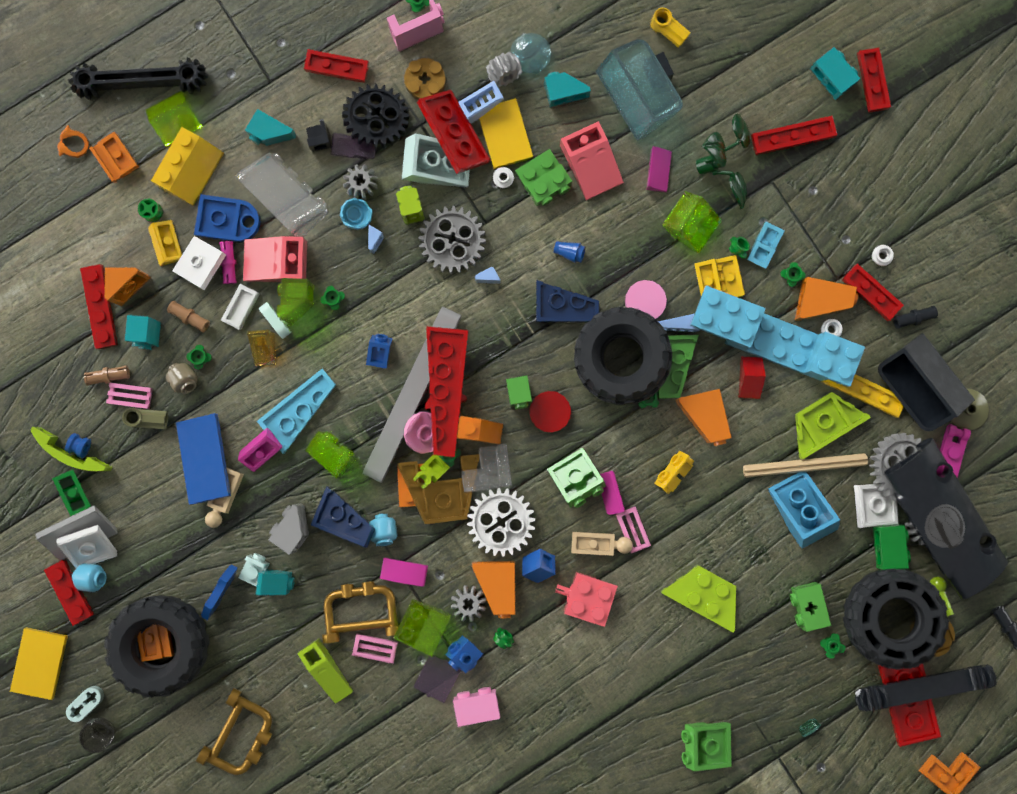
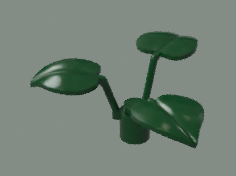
(717, 159)

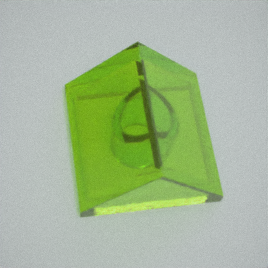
(171, 115)

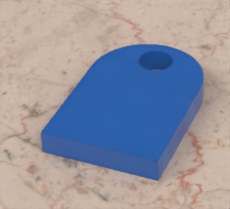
(225, 218)

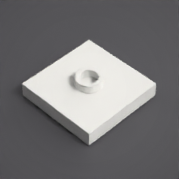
(199, 262)
(873, 507)
(87, 546)

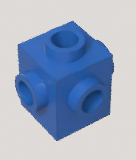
(463, 655)

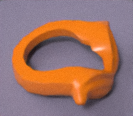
(67, 132)

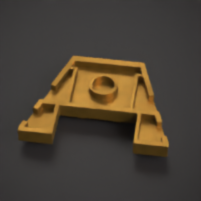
(443, 499)

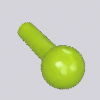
(941, 585)

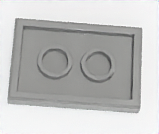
(75, 523)

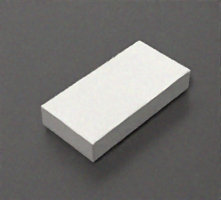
(240, 306)

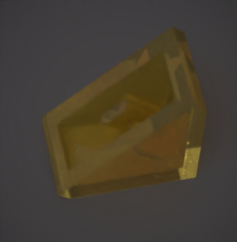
(262, 347)

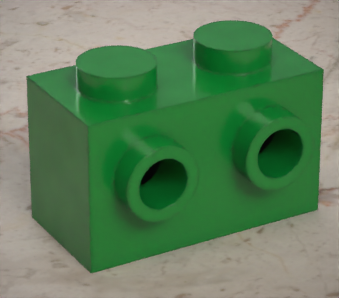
(891, 547)

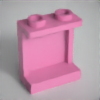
(418, 28)

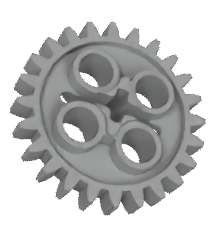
(458, 222)
(894, 449)

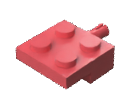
(588, 598)

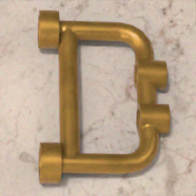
(348, 590)
(254, 755)

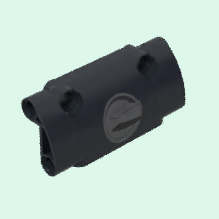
(946, 520)

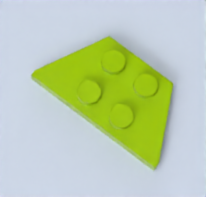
(825, 422)
(706, 595)

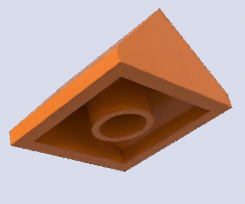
(123, 283)

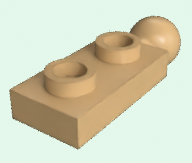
(214, 518)
(599, 543)

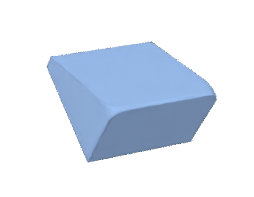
(375, 238)
(487, 276)

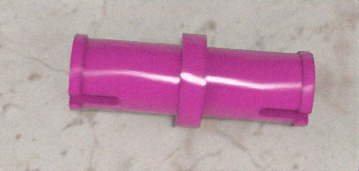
(228, 263)

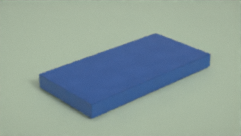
(203, 459)

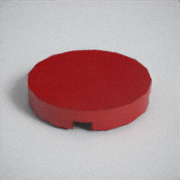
(550, 411)

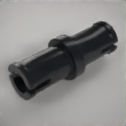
(915, 317)
(1007, 625)

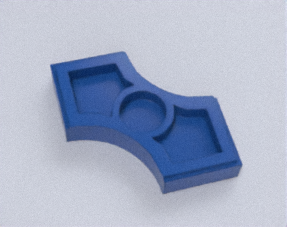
(219, 591)

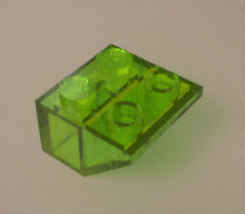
(692, 221)
(296, 299)
(330, 454)
(422, 626)

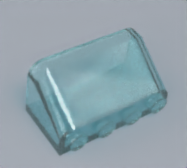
(639, 87)

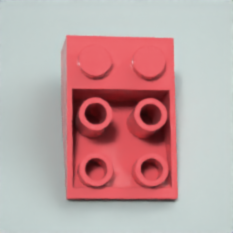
(591, 160)
(274, 259)

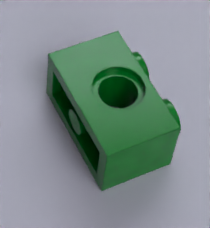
(71, 492)

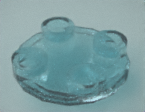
(532, 52)

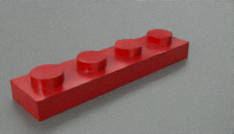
(794, 135)
(98, 307)

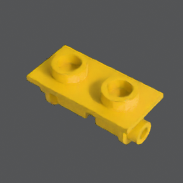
(679, 464)

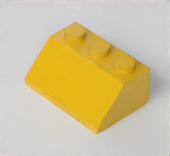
(187, 166)

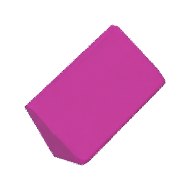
(658, 169)
(259, 450)
(611, 494)

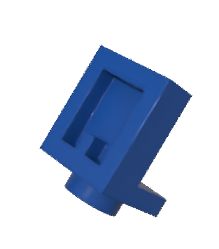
(379, 351)

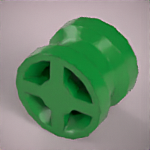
(146, 206)

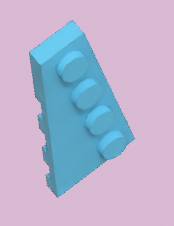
(297, 409)

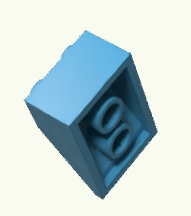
(804, 509)

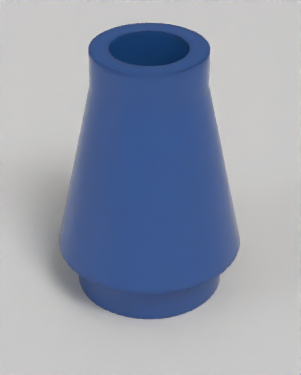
(570, 251)

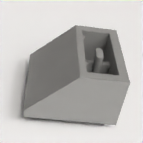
(292, 530)

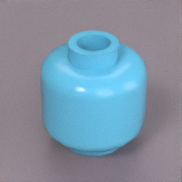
(385, 530)
(89, 577)

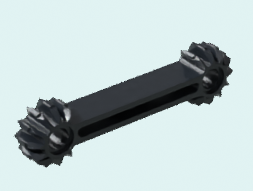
(137, 78)
(925, 687)

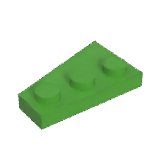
(682, 354)

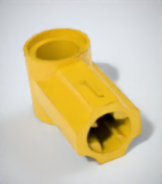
(671, 29)

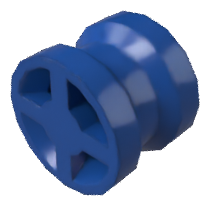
(78, 445)

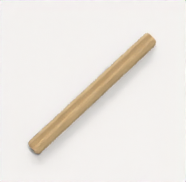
(805, 465)

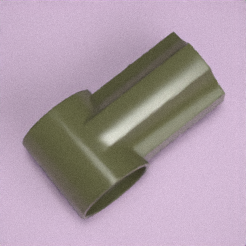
(147, 418)

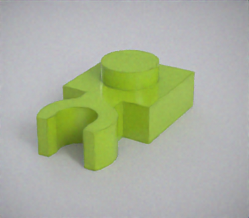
(431, 470)

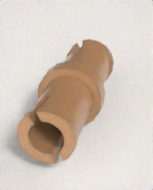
(188, 316)
(106, 375)

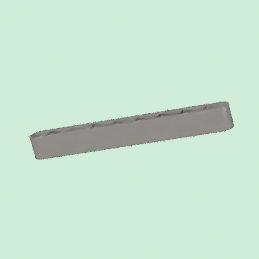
(405, 406)

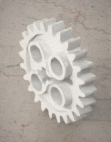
(512, 538)

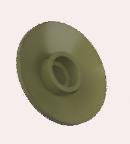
(977, 417)

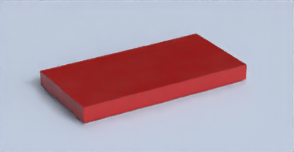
(453, 131)
(915, 720)

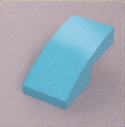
(765, 244)

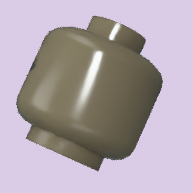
(181, 378)

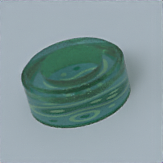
(808, 727)

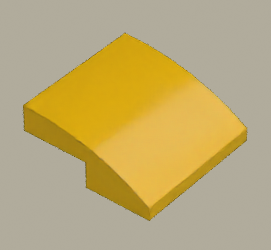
(721, 275)

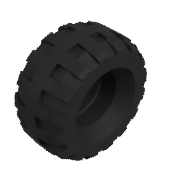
(615, 324)
(862, 618)
(150, 677)

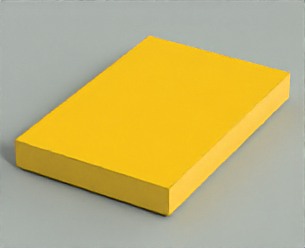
(505, 134)
(38, 663)

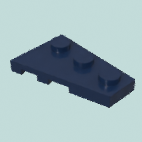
(559, 305)
(342, 520)

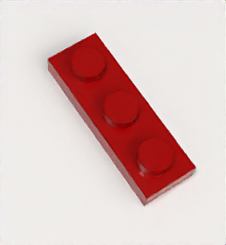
(336, 66)
(873, 80)
(873, 292)
(72, 600)

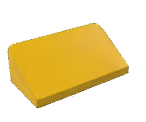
(165, 242)

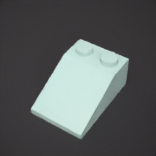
(428, 163)

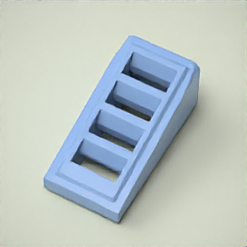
(471, 99)
(679, 324)

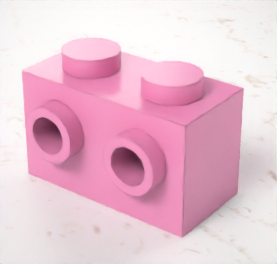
(476, 706)

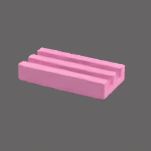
(112, 393)
(640, 525)
(394, 644)

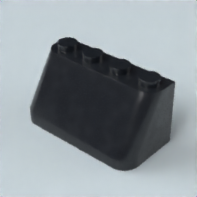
(925, 384)

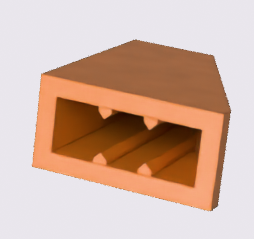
(823, 298)
(707, 415)
(479, 430)
(498, 585)

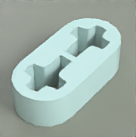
(271, 315)
(88, 707)

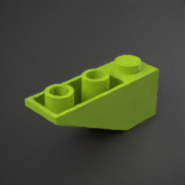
(325, 670)

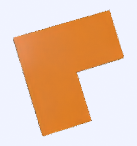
(951, 779)

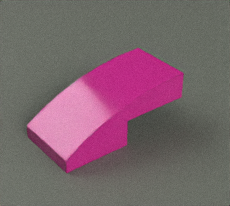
(404, 572)

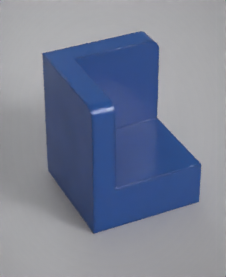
(538, 565)

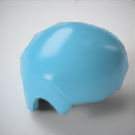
(356, 214)

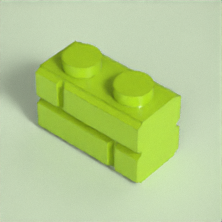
(410, 205)

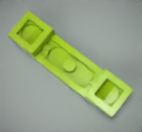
(47, 442)

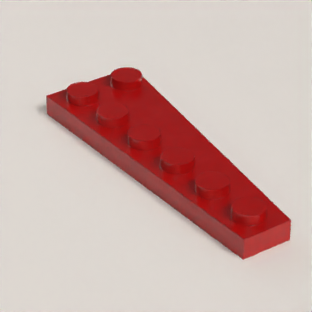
(446, 374)

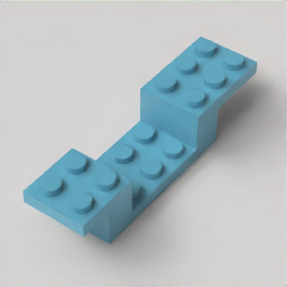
(752, 331)

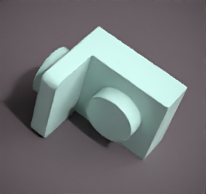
(254, 564)

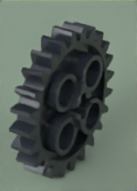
(362, 126)

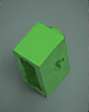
(519, 392)
(818, 614)

